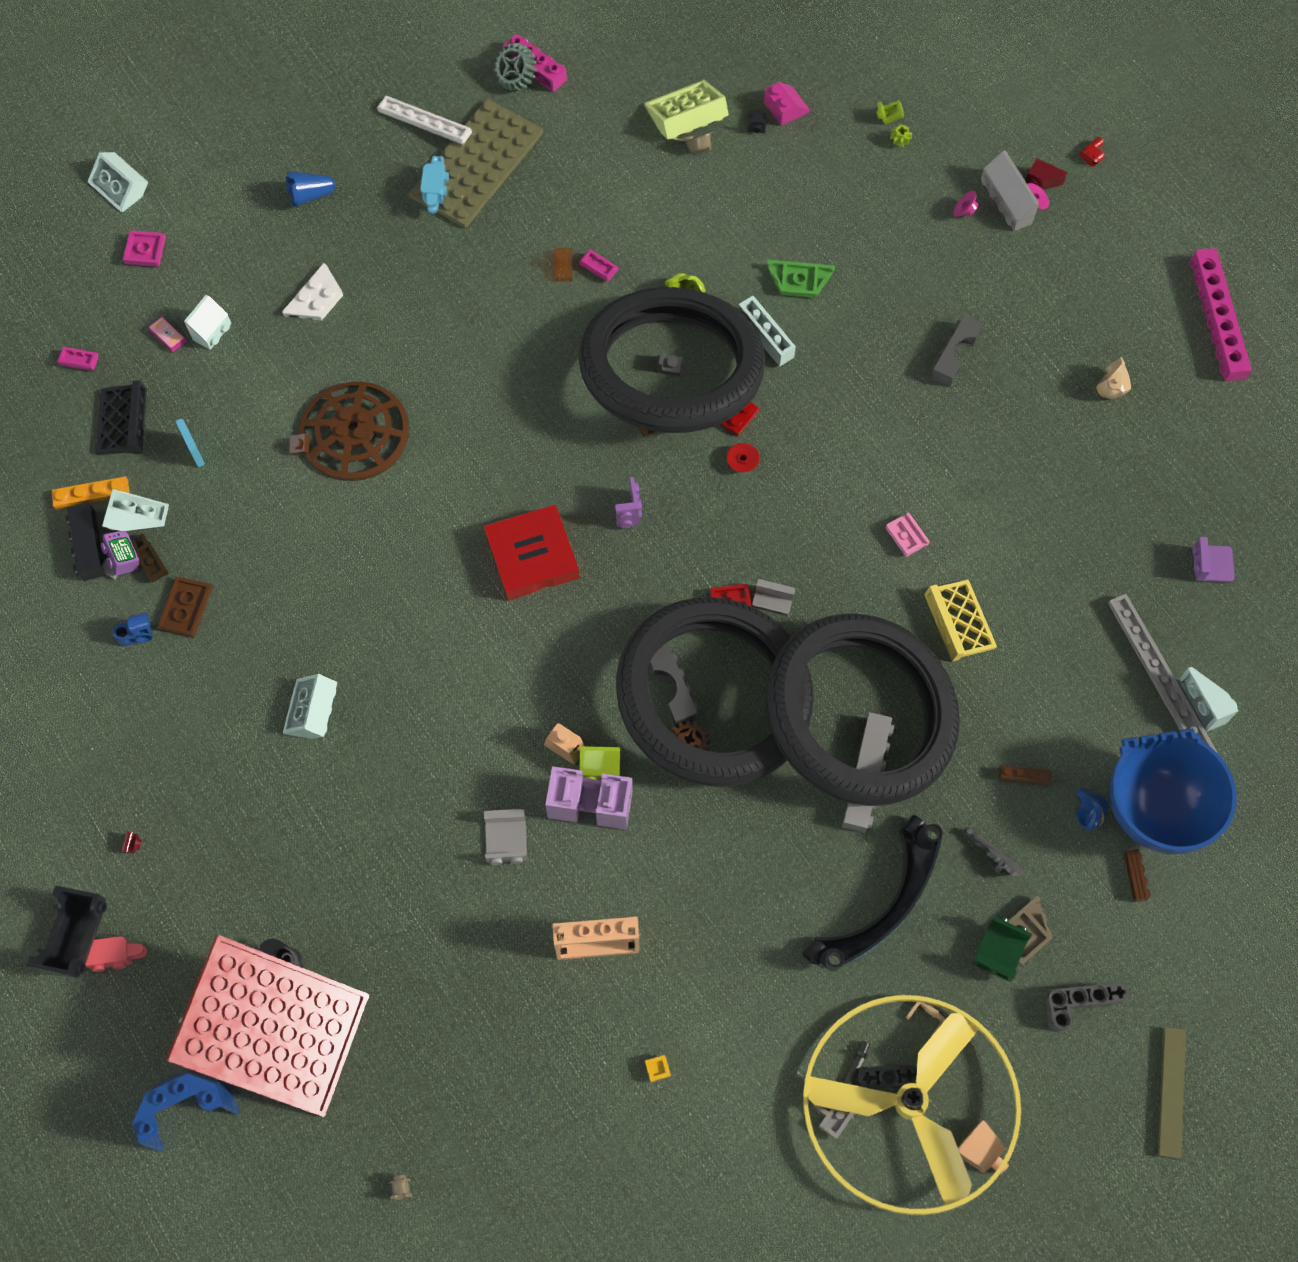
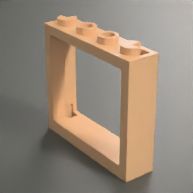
(596, 937)

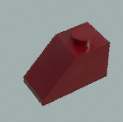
(1045, 175)

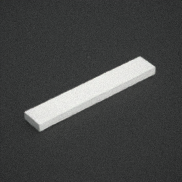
(424, 120)

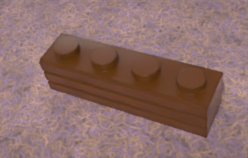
(1024, 775)
(1136, 876)

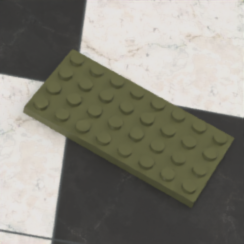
(483, 161)

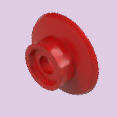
(744, 451)

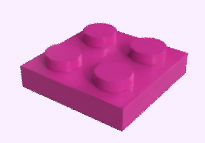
(144, 248)

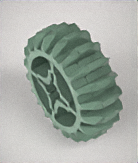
(507, 70)

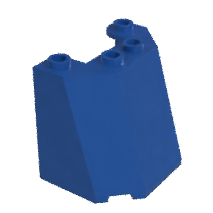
(209, 1093)

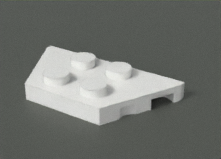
(315, 297)

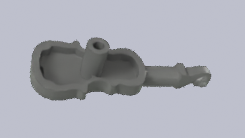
(996, 854)

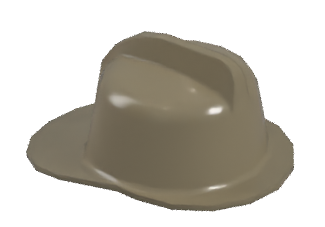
(697, 143)

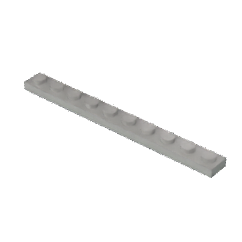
(1156, 667)

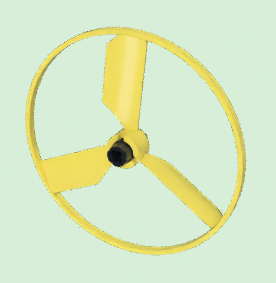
(936, 1140)

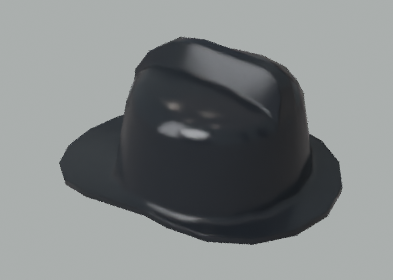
(281, 951)

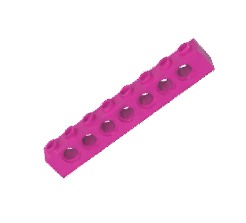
(1220, 315)

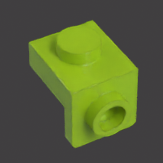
(890, 112)

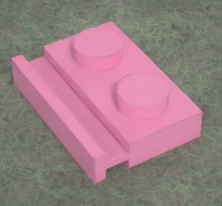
(907, 534)

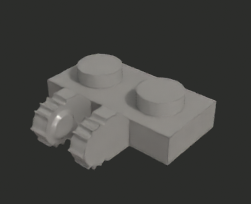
(834, 1120)

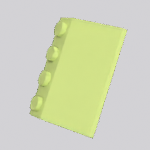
(687, 109)

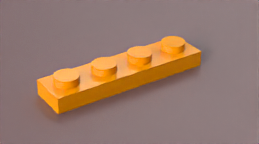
(88, 492)

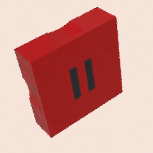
(532, 552)

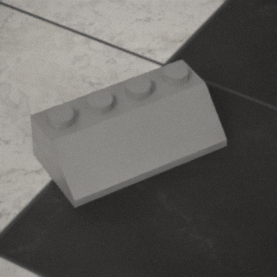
(1010, 191)

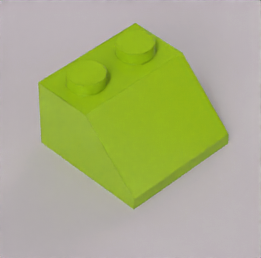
(599, 761)

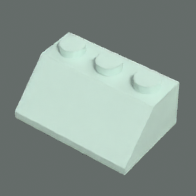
(117, 180)
(310, 707)

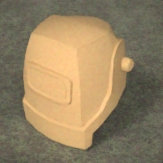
(1115, 382)

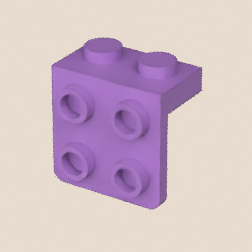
(629, 513)
(1212, 562)

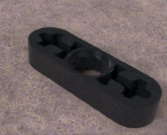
(871, 1073)

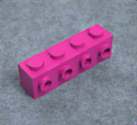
(548, 71)

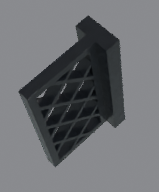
(136, 417)

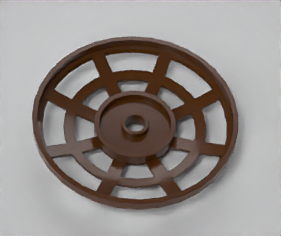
(358, 437)

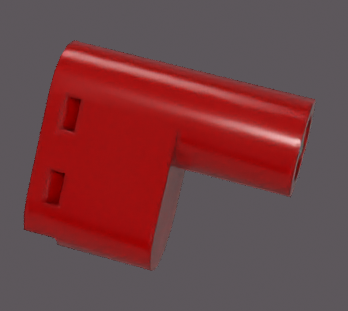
(1092, 153)

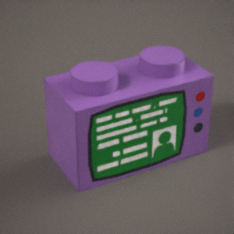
(120, 552)

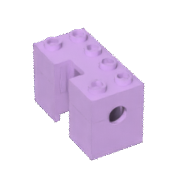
(606, 797)

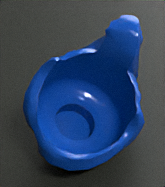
(1091, 810)

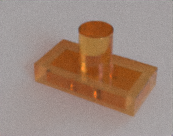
(563, 265)

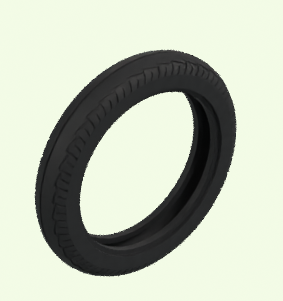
(671, 414)
(646, 727)
(817, 764)

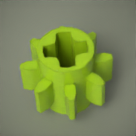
(901, 135)

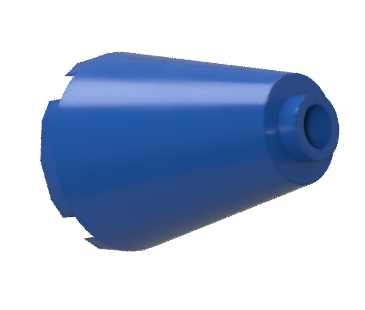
(307, 187)

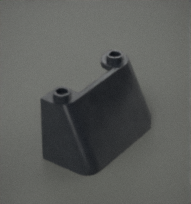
(71, 933)

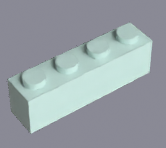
(771, 335)

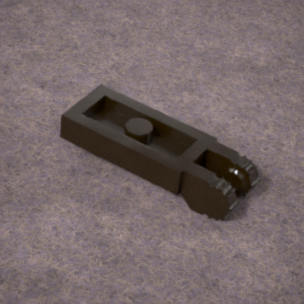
(149, 560)

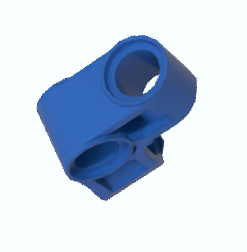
(137, 630)

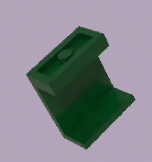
(1001, 948)

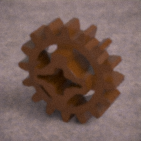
(692, 730)

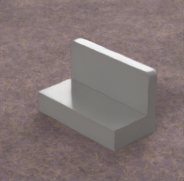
(773, 597)

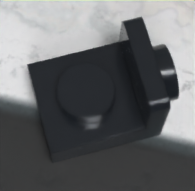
(757, 122)

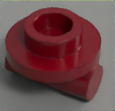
(131, 842)

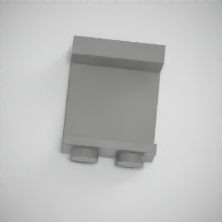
(505, 836)

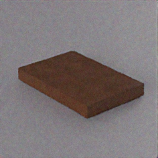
(185, 607)

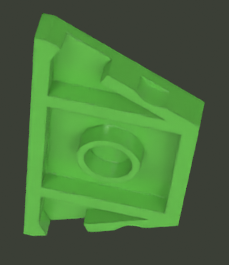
(799, 278)

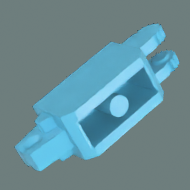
(433, 183)

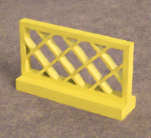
(945, 620)

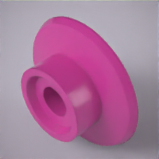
(1040, 195)
(966, 205)

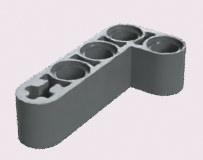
(1087, 1001)

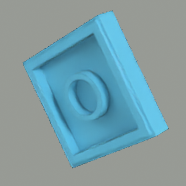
(190, 442)

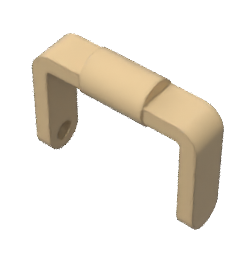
(930, 1010)

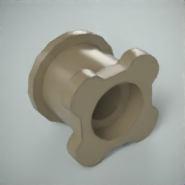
(400, 1188)

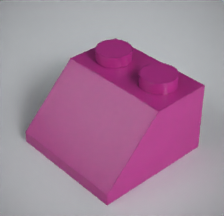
(784, 103)

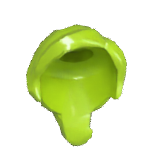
(685, 281)

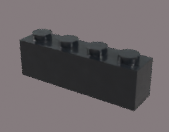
(85, 541)

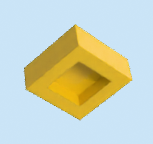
(657, 1068)

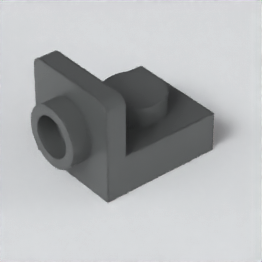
(669, 364)

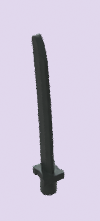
(861, 1054)

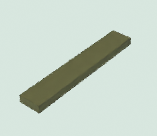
(1172, 1093)

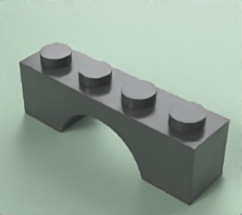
(947, 366)
(681, 707)

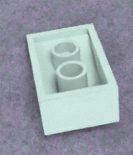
(133, 512)
(1209, 701)

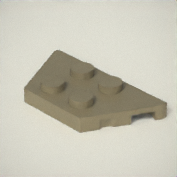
(1035, 921)

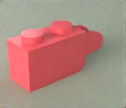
(114, 953)

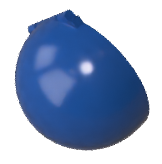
(1172, 792)

